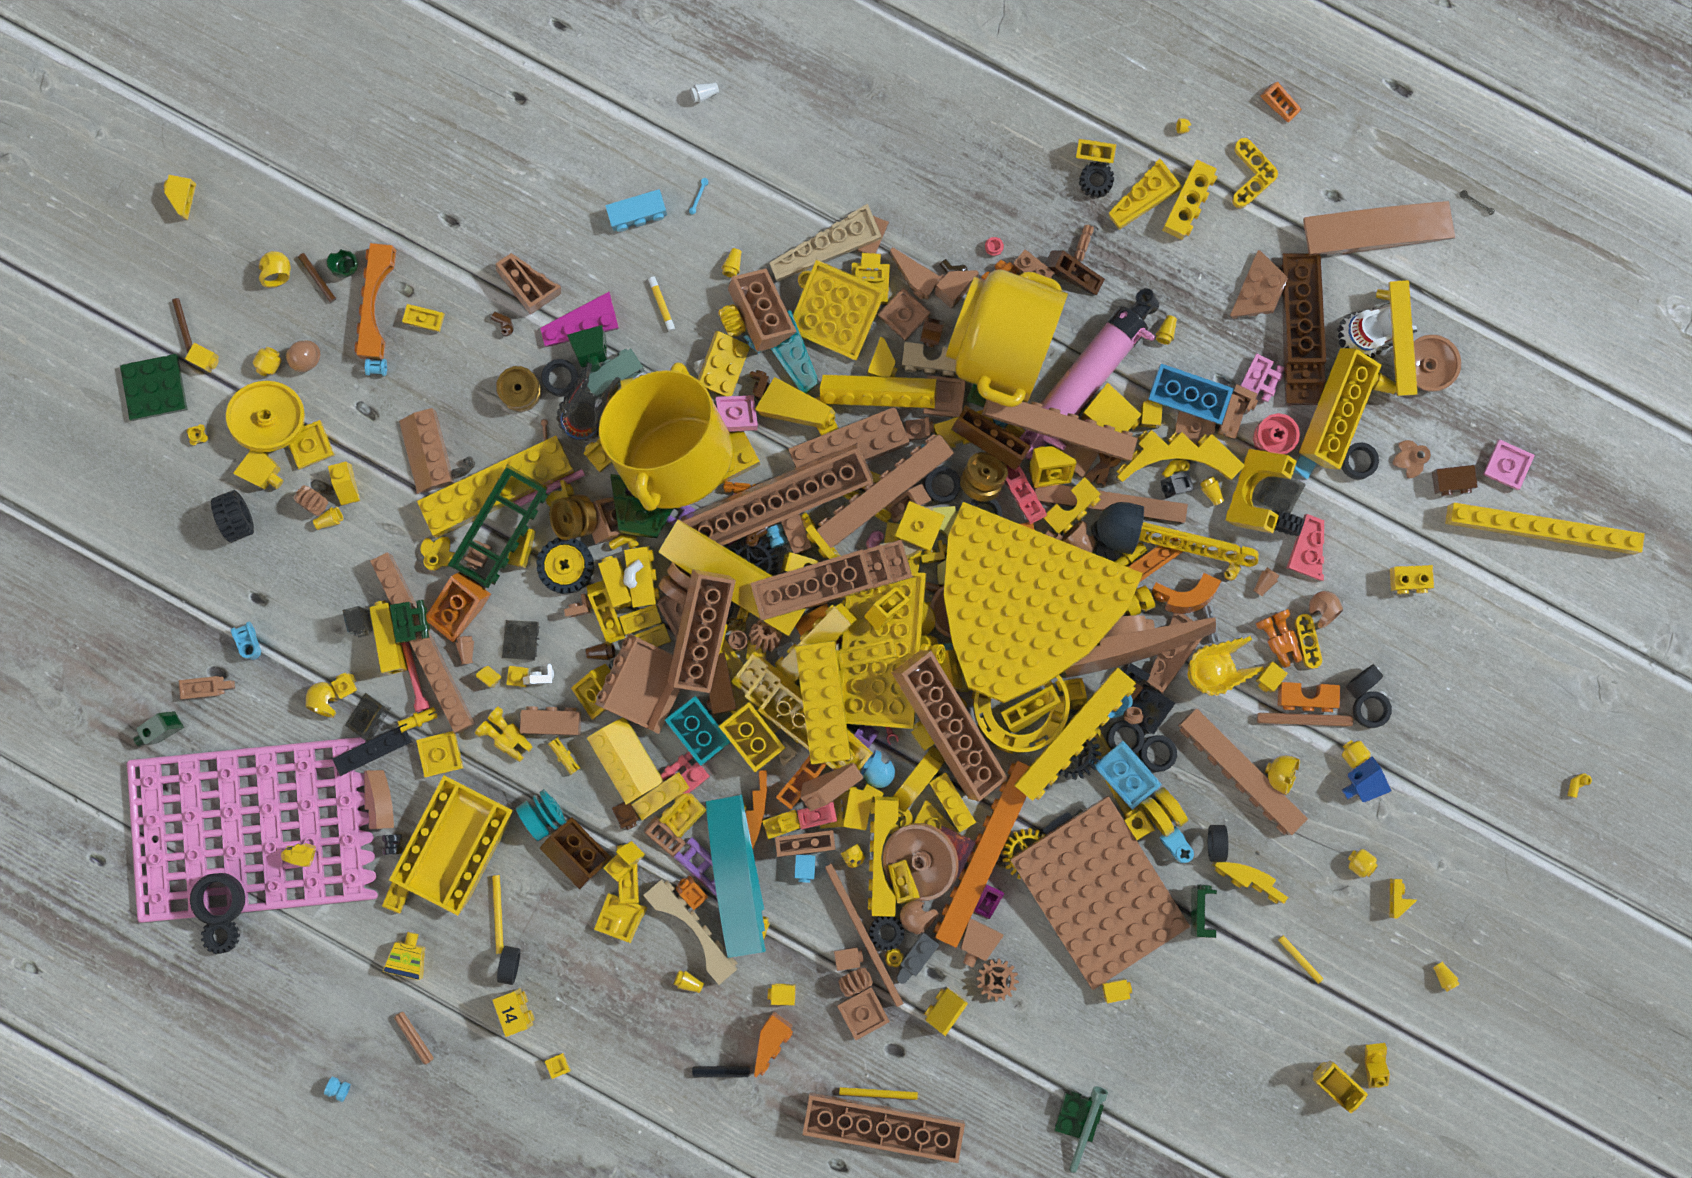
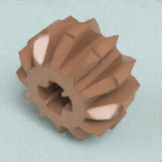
(310, 500)
(764, 636)
(855, 982)

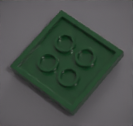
(153, 387)

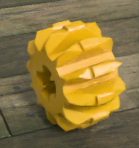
(732, 320)

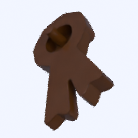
(1102, 468)

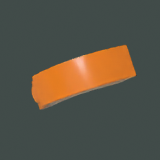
(1187, 601)

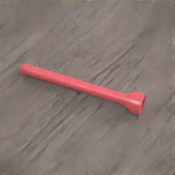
(421, 703)

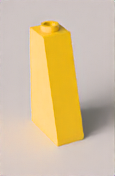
(792, 405)
(389, 652)

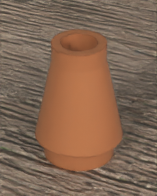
(1266, 580)
(465, 648)

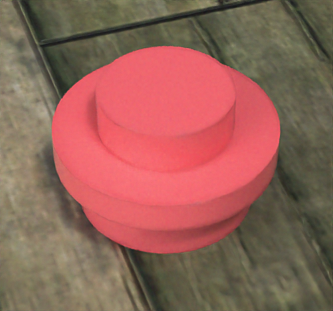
(994, 246)

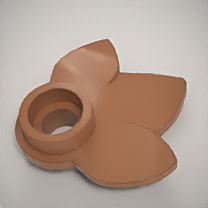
(1409, 459)

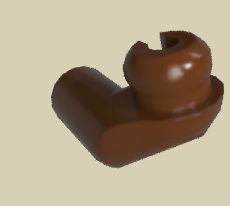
(752, 539)

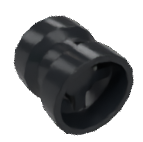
(392, 844)

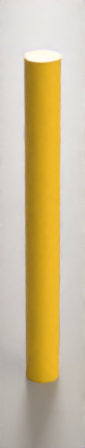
(497, 913)
(878, 1093)

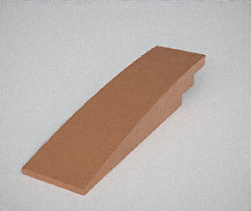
(1378, 228)
(831, 580)
(1139, 645)

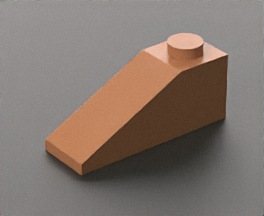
(918, 277)
(829, 786)

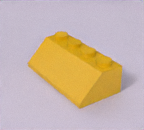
(625, 760)

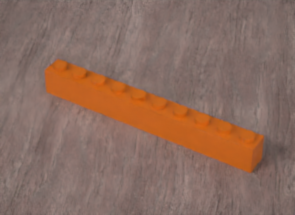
(982, 859)

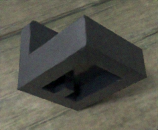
(1176, 485)
(1137, 673)

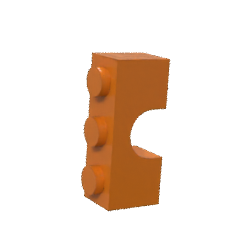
(1291, 696)
(792, 790)

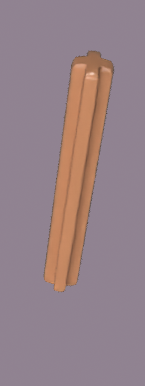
(1305, 719)

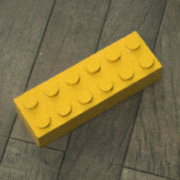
(1340, 408)
(823, 702)

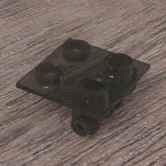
(1280, 493)
(520, 640)

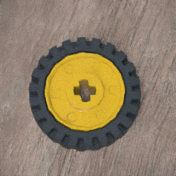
(567, 580)

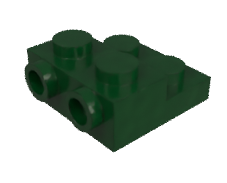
(1074, 1113)

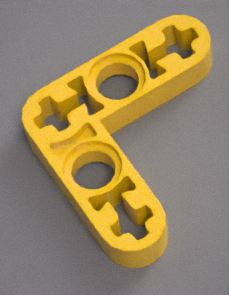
(1259, 176)

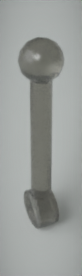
(1464, 194)

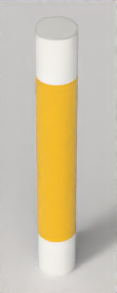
(661, 303)

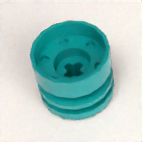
(539, 816)

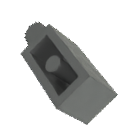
(916, 957)

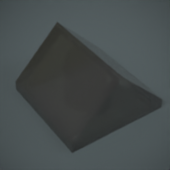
(367, 717)

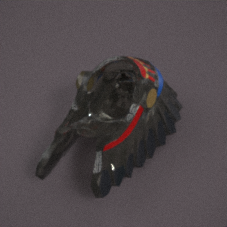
(582, 410)

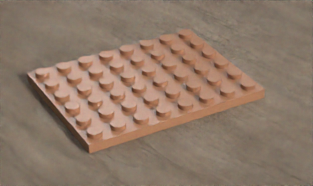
(1099, 892)

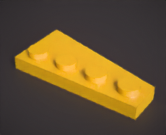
(1146, 194)

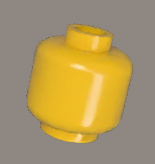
(267, 361)
(1355, 753)
(1362, 863)

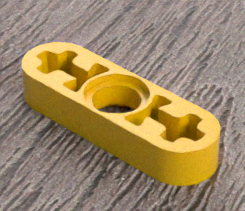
(1300, 628)

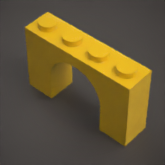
(1257, 467)

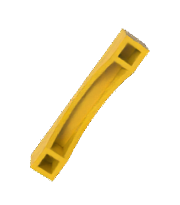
(885, 816)

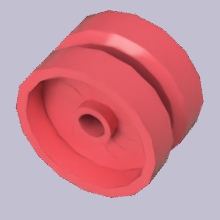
(1283, 427)

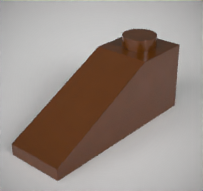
(1074, 271)
(721, 692)

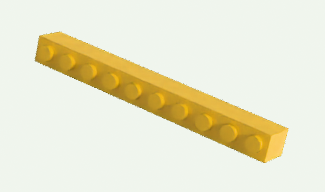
(1544, 528)

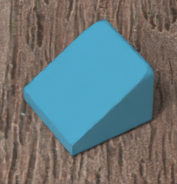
(1304, 466)

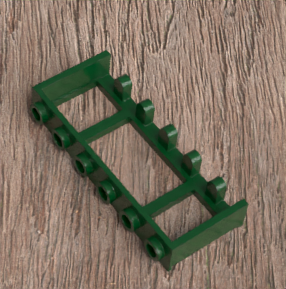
(502, 560)

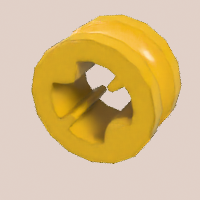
(742, 614)

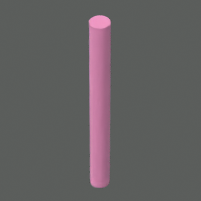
(551, 487)

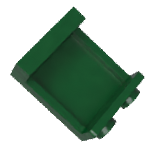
(1198, 911)

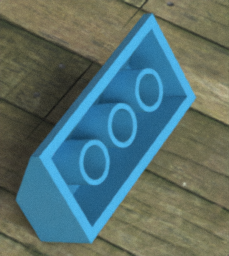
(1190, 393)

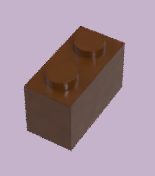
(1454, 479)

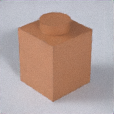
(848, 958)

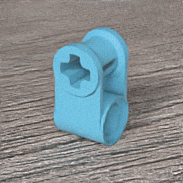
(245, 637)
(1175, 843)

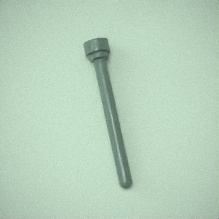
(1098, 1097)

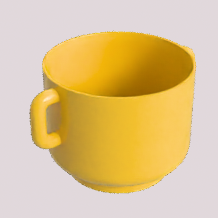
(1006, 333)
(666, 438)

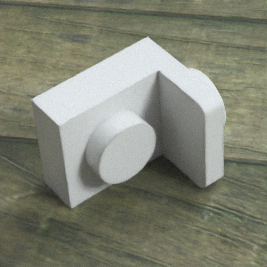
(543, 677)

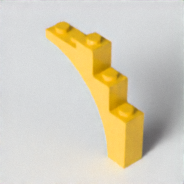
(1209, 452)

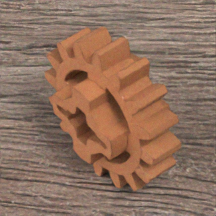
(1004, 973)

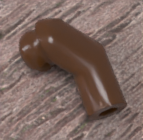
(505, 323)

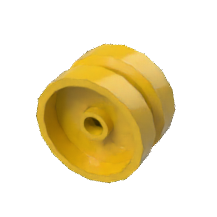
(1164, 812)

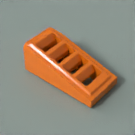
(1271, 101)

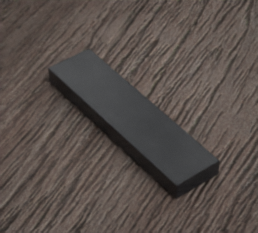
(371, 751)

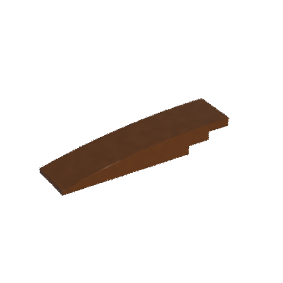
(1303, 329)

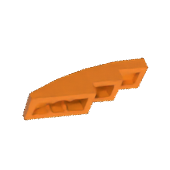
(755, 817)

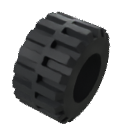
(232, 516)

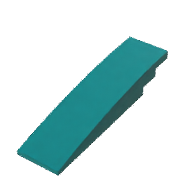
(735, 877)

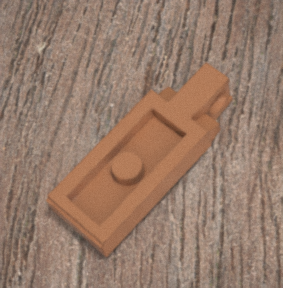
(204, 687)

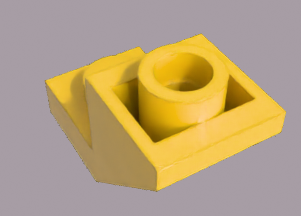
(1376, 1066)

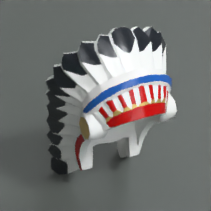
(1367, 330)

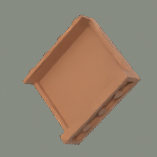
(639, 684)

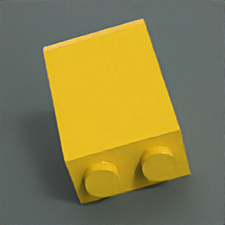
(1112, 410)

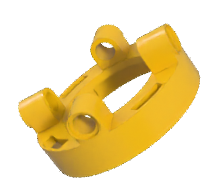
(1020, 743)

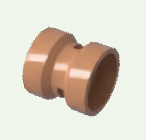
(735, 640)

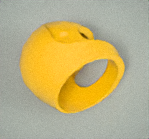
(273, 263)
(318, 697)

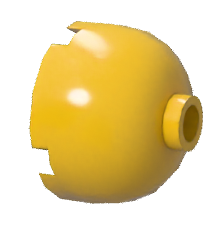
(1282, 773)

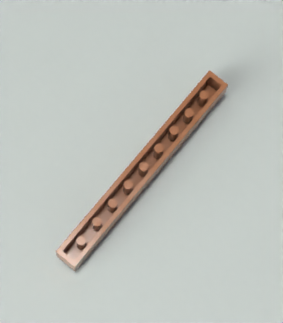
(425, 649)

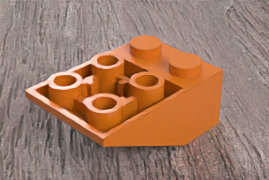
(771, 1036)

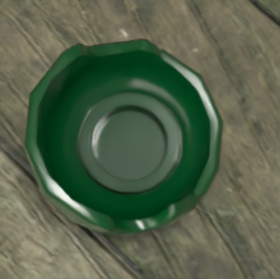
(342, 263)

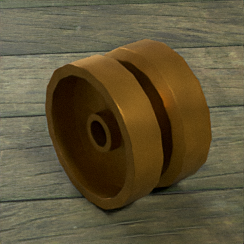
(521, 378)
(983, 477)
(572, 517)

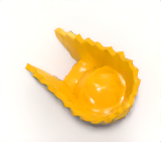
(1213, 669)

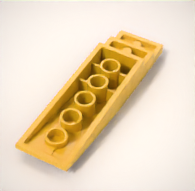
(696, 551)
(782, 704)

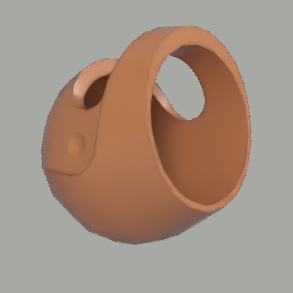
(303, 356)
(1078, 537)
(1328, 605)
(916, 919)

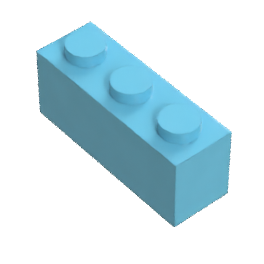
(636, 211)

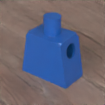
(1367, 781)

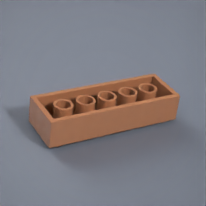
(874, 435)
(701, 631)

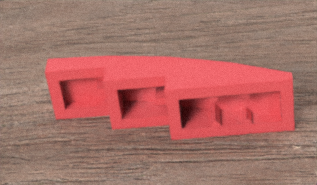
(1024, 495)

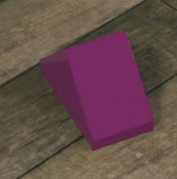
(988, 901)

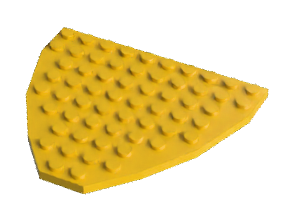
(1025, 602)

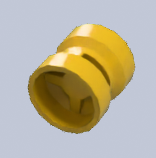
(938, 651)

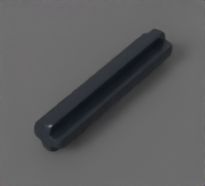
(721, 1071)

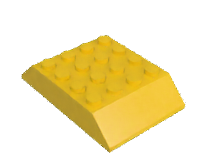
(451, 845)

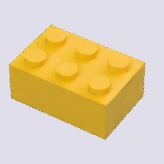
(752, 737)

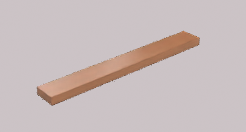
(1153, 508)
(864, 935)

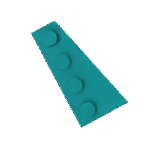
(796, 360)

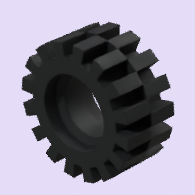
(1096, 190)
(1289, 523)
(886, 944)
(217, 948)

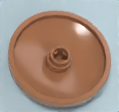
(928, 856)

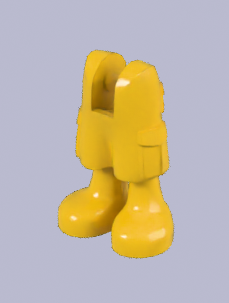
(510, 737)

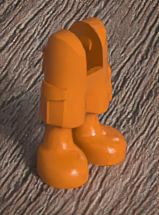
(1285, 642)

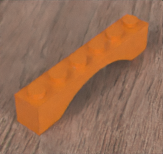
(380, 263)

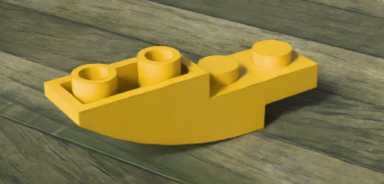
(1244, 875)

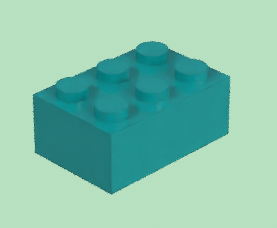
(698, 731)

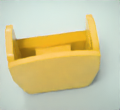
(1339, 1086)

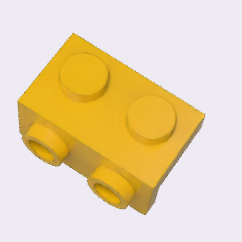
(682, 814)

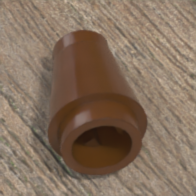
(602, 651)

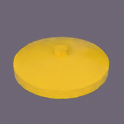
(265, 416)

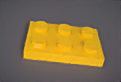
(723, 364)

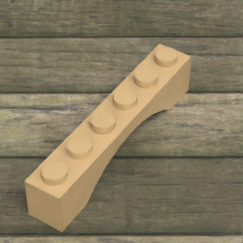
(665, 900)

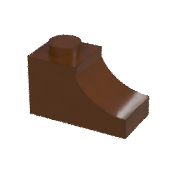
(931, 332)

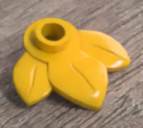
(438, 550)

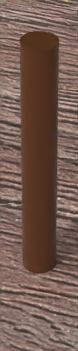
(317, 278)
(182, 323)

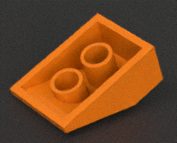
(457, 605)

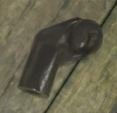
(464, 470)

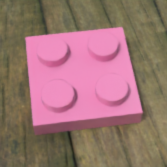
(738, 412)
(1508, 464)

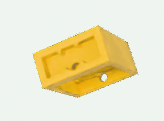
(613, 578)

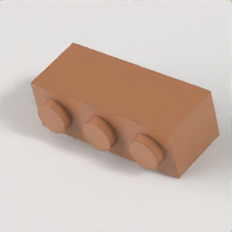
(550, 721)
(805, 843)

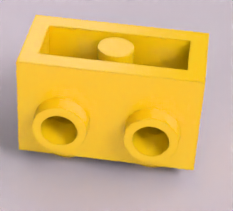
(1411, 578)

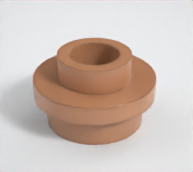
(1133, 715)

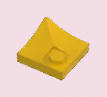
(619, 920)

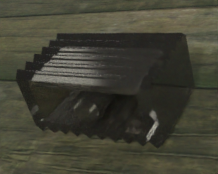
(357, 621)

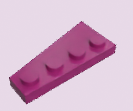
(592, 314)

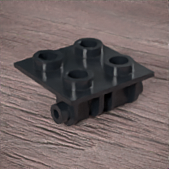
(1154, 708)

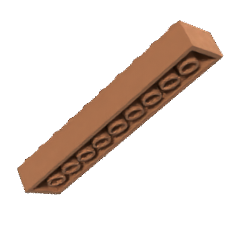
(782, 496)

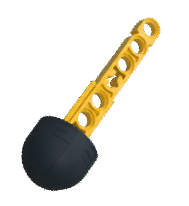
(1122, 527)

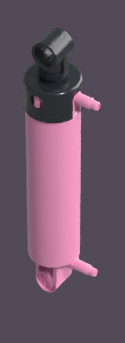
(1097, 363)

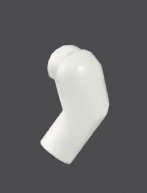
(629, 573)

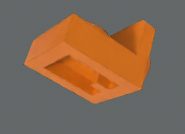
(691, 892)

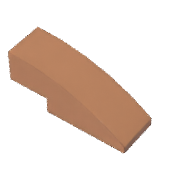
(378, 800)

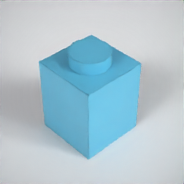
(805, 867)

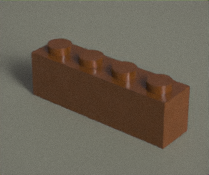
(990, 438)

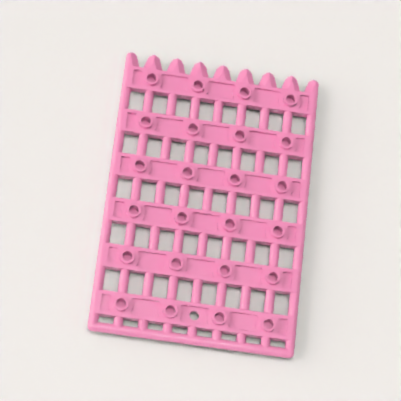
(233, 831)

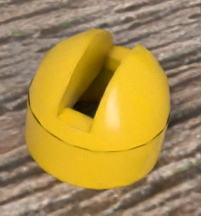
(1182, 126)

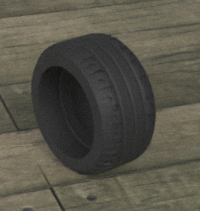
(197, 901)

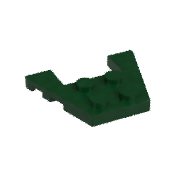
(631, 514)

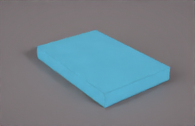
(1127, 775)

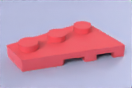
(1308, 549)

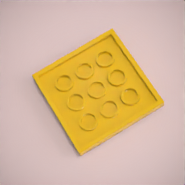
(837, 309)

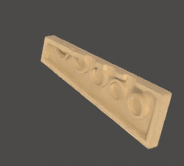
(843, 237)

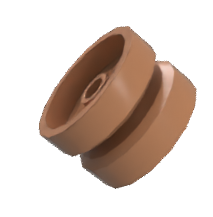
(676, 583)

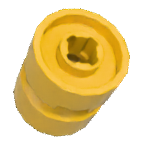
(1141, 601)

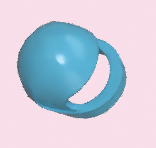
(876, 772)

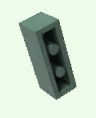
(623, 366)

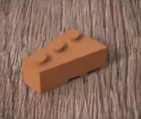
(527, 284)

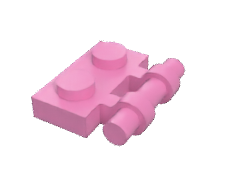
(1257, 374)

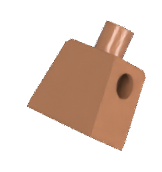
(979, 942)

